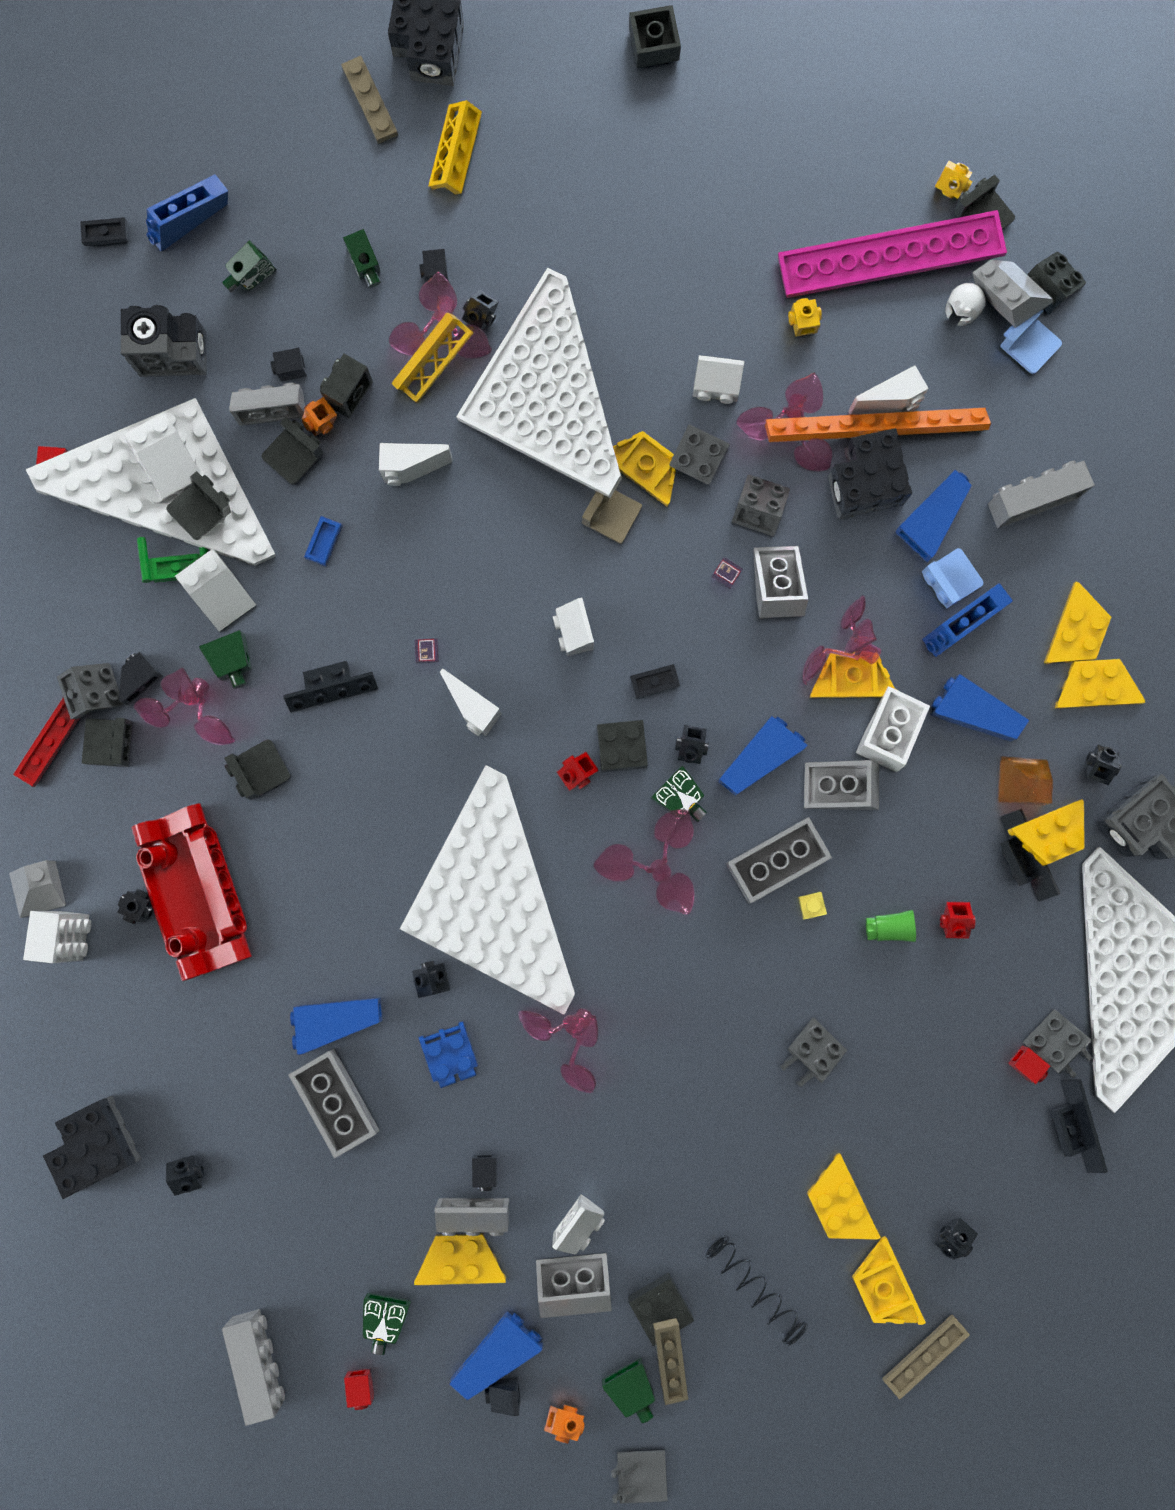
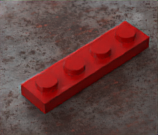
(46, 745)

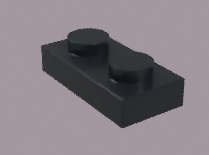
(104, 231)
(654, 681)

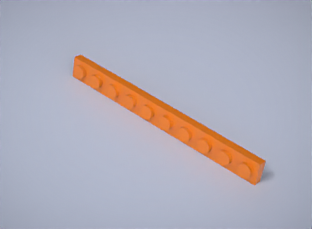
(861, 424)

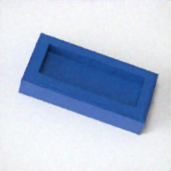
(323, 541)

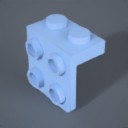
(1031, 343)
(952, 578)

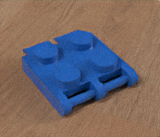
(449, 1055)

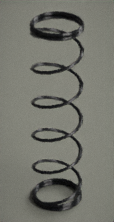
(712, 1252)

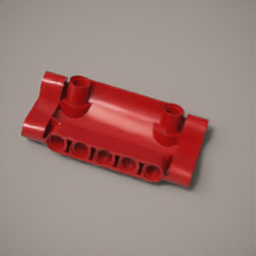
(191, 892)

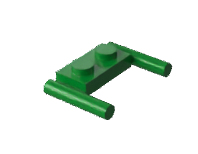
(163, 568)

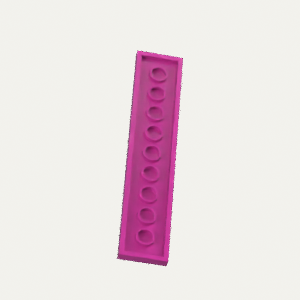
(892, 254)

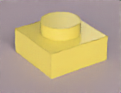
(812, 905)

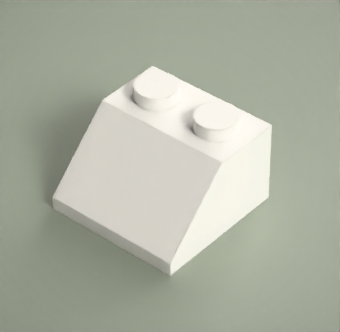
(718, 379)
(574, 628)

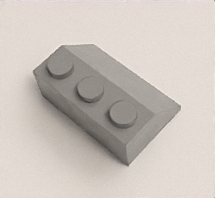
(1011, 291)
(267, 404)
(472, 1216)
(573, 1285)

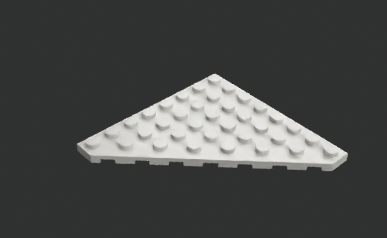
(544, 392)
(113, 483)
(488, 900)
(1128, 978)

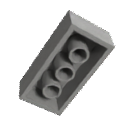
(1041, 493)
(778, 860)
(334, 1103)
(253, 1366)

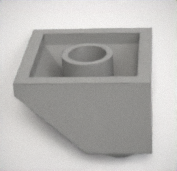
(37, 888)

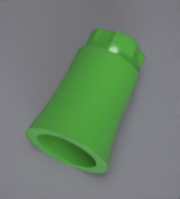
(892, 927)

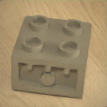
(611, 515)

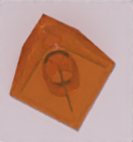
(1025, 781)

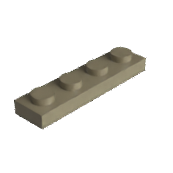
(369, 99)
(925, 1356)
(670, 1361)

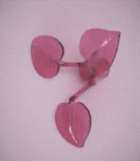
(439, 297)
(802, 397)
(859, 643)
(180, 688)
(673, 892)
(582, 1027)

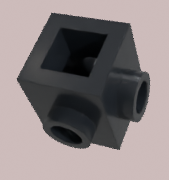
(480, 310)
(692, 744)
(1103, 764)
(143, 906)
(430, 979)
(184, 1175)
(956, 1239)

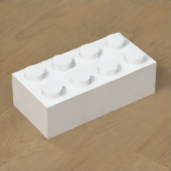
(56, 936)

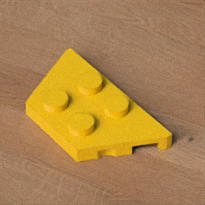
(647, 465)
(1079, 629)
(851, 679)
(1098, 684)
(1054, 833)
(840, 1204)
(459, 1261)
(885, 1288)

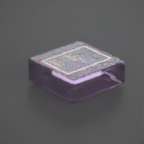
(727, 572)
(426, 650)

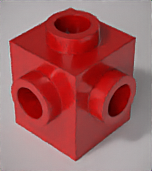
(573, 773)
(957, 920)

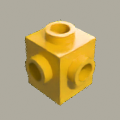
(954, 180)
(805, 317)

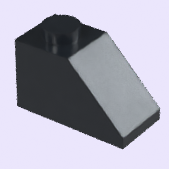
(136, 677)
(504, 1396)

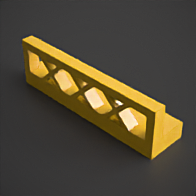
(458, 147)
(425, 353)

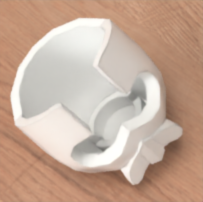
(966, 301)

